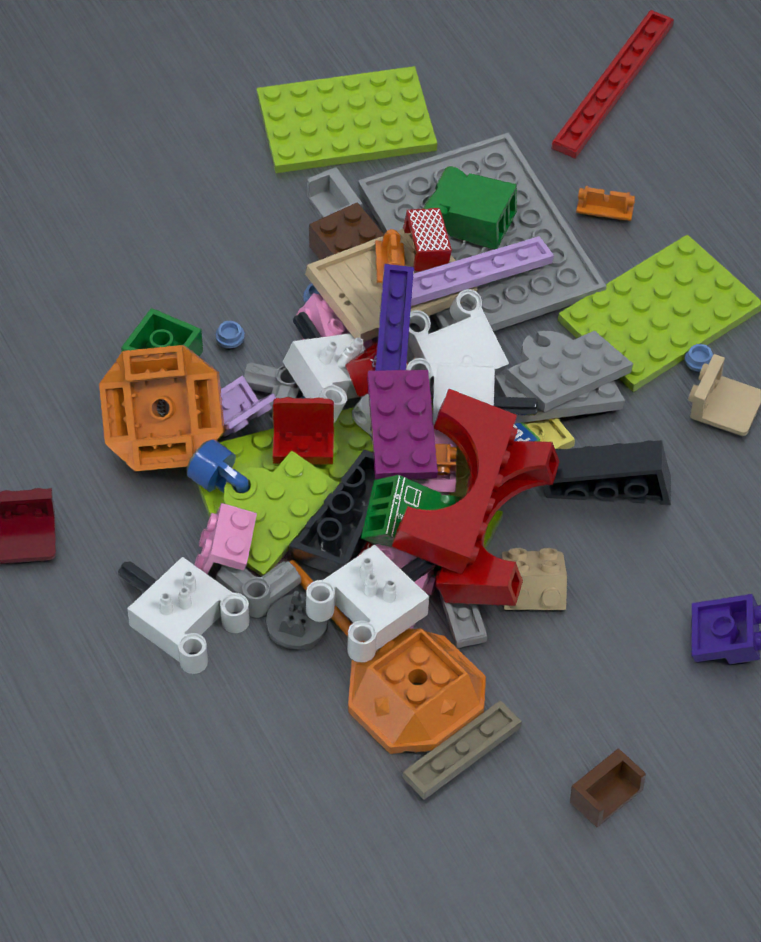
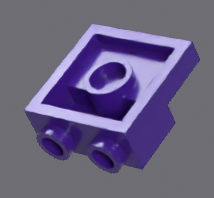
(726, 629)

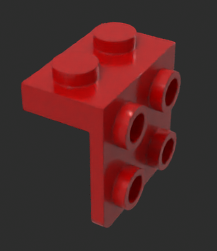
(304, 428)

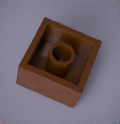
(342, 231)

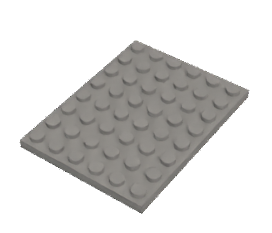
(516, 296)

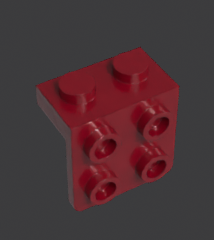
(27, 525)

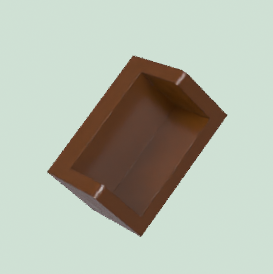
(607, 787)

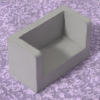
(330, 192)

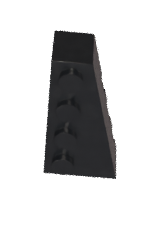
(613, 471)
(336, 530)

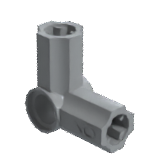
(272, 380)
(262, 590)

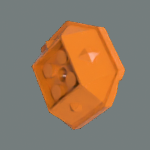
(130, 406)
(413, 715)

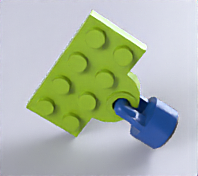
(280, 498)

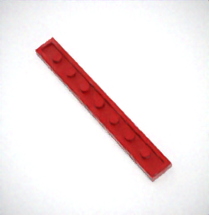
(612, 84)

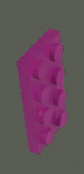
(402, 424)

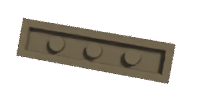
(462, 749)

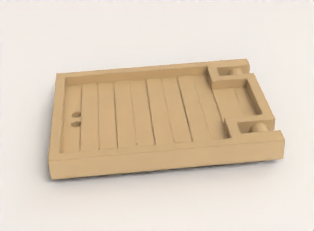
(352, 290)

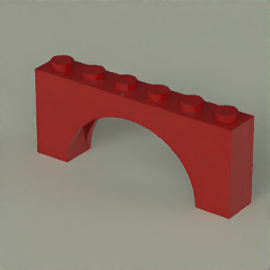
(450, 533)
(491, 578)

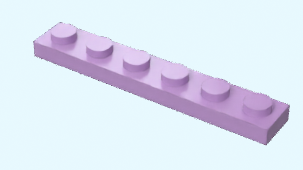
(480, 269)

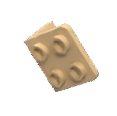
(723, 400)
(543, 579)

